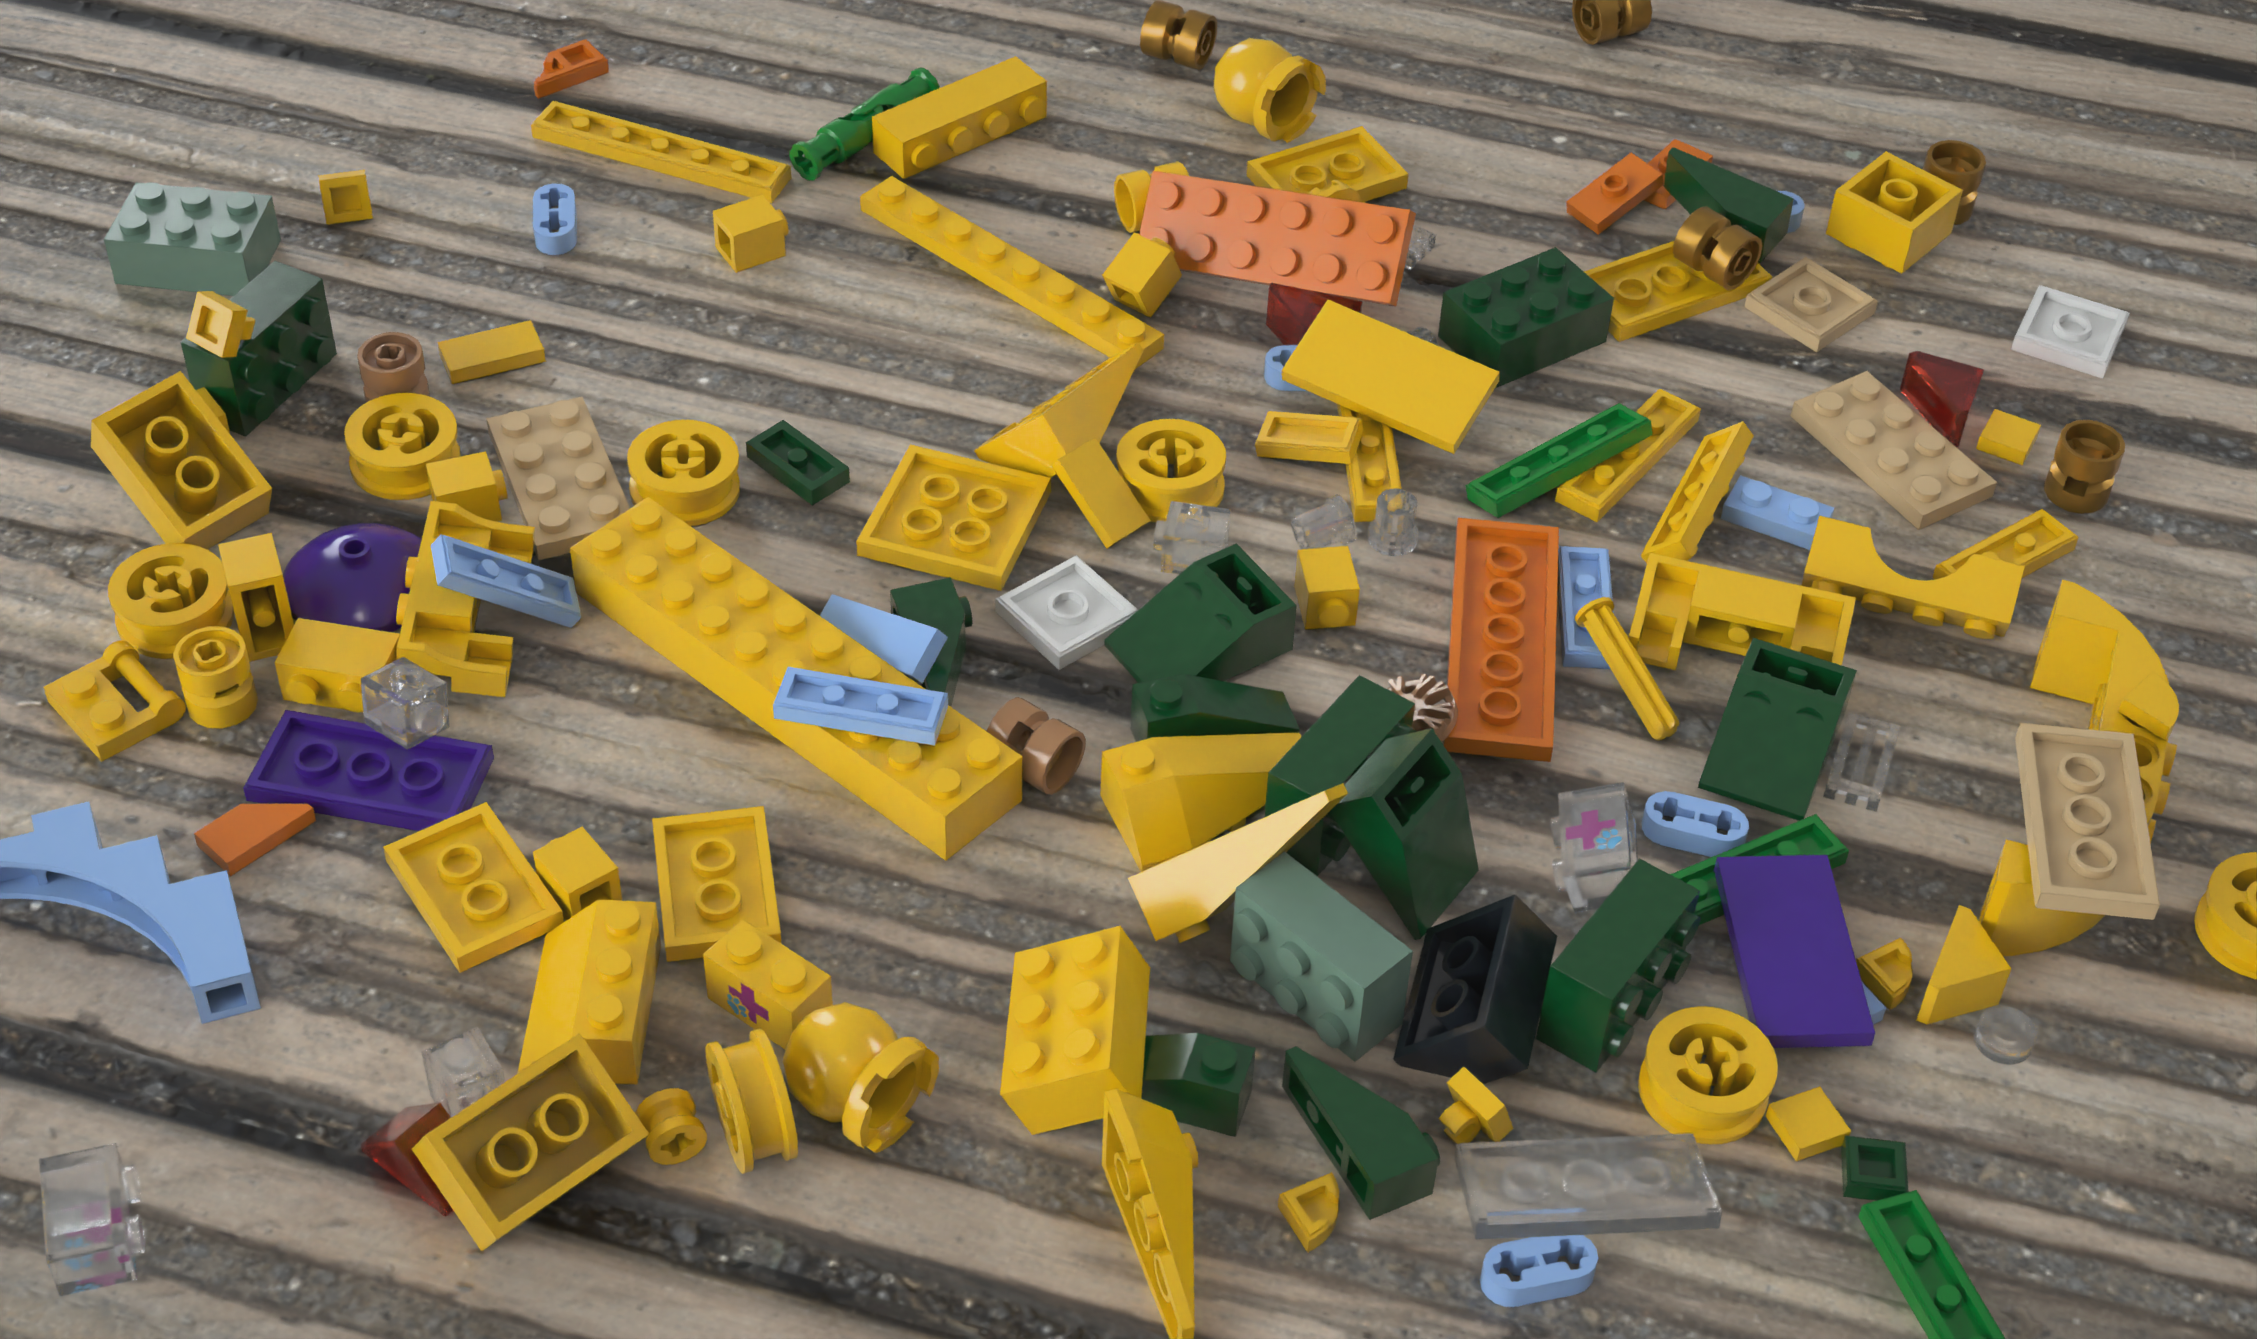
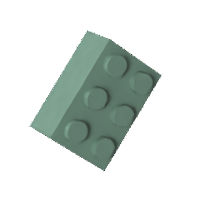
(191, 238)
(1320, 956)

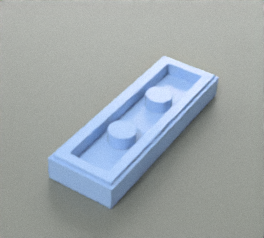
(1581, 579)
(505, 581)
(897, 640)
(860, 705)

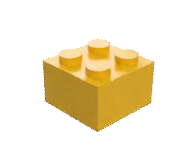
(1893, 212)

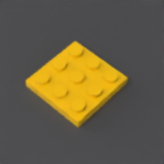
(954, 517)

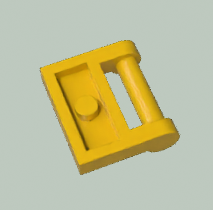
(101, 712)

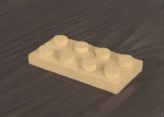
(1893, 450)
(557, 473)
(2086, 821)

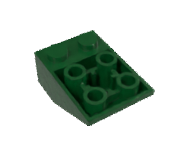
(1208, 622)
(1777, 729)
(1411, 826)

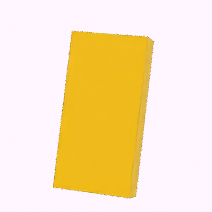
(491, 352)
(1309, 437)
(1100, 492)

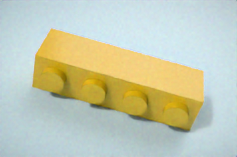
(959, 117)

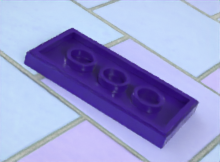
(365, 776)
(1793, 951)

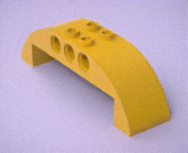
(2097, 659)

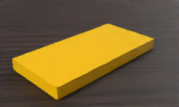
(1660, 290)
(1390, 376)

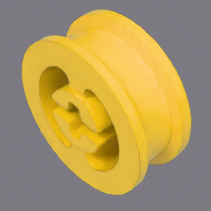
(401, 428)
(683, 454)
(1197, 462)
(167, 595)
(2228, 914)
(1736, 1062)
(751, 1100)

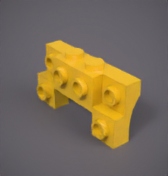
(1729, 609)
(441, 621)

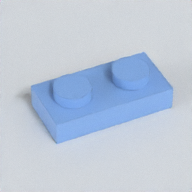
(1774, 512)

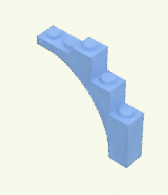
(130, 882)

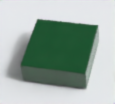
(1873, 1168)

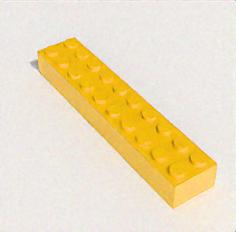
(740, 637)

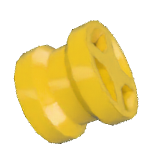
(671, 1126)

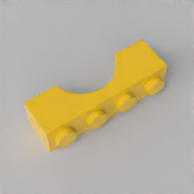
(1973, 597)

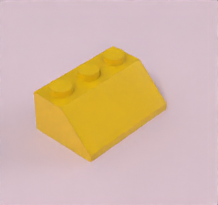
(597, 983)

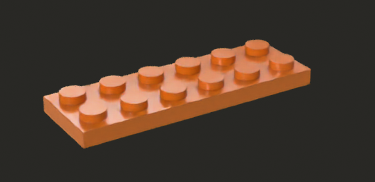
(1280, 236)
(1503, 639)

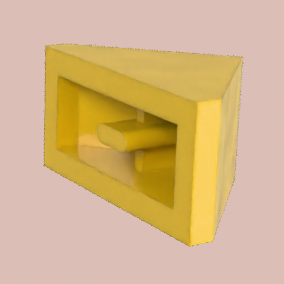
(1967, 973)

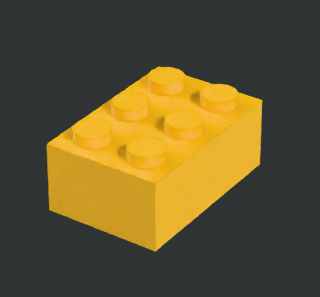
(180, 465)
(1074, 1028)
(529, 1141)

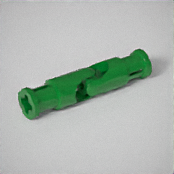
(853, 132)

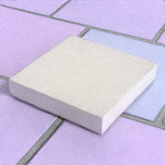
(2070, 331)
(1065, 611)

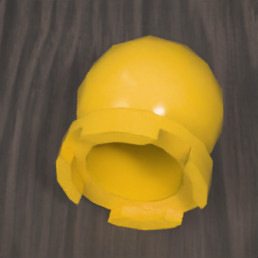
(1268, 88)
(858, 1072)

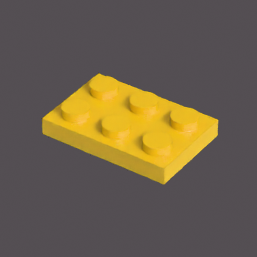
(1345, 156)
(712, 877)
(473, 886)

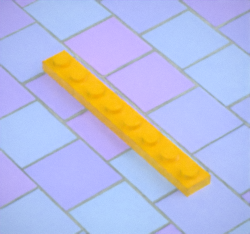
(1009, 270)

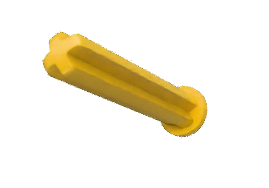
(1628, 667)

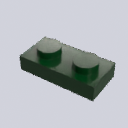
(798, 462)

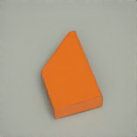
(570, 67)
(251, 832)

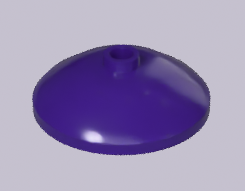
(351, 576)

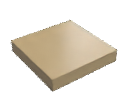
(1811, 304)

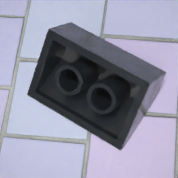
(1478, 993)

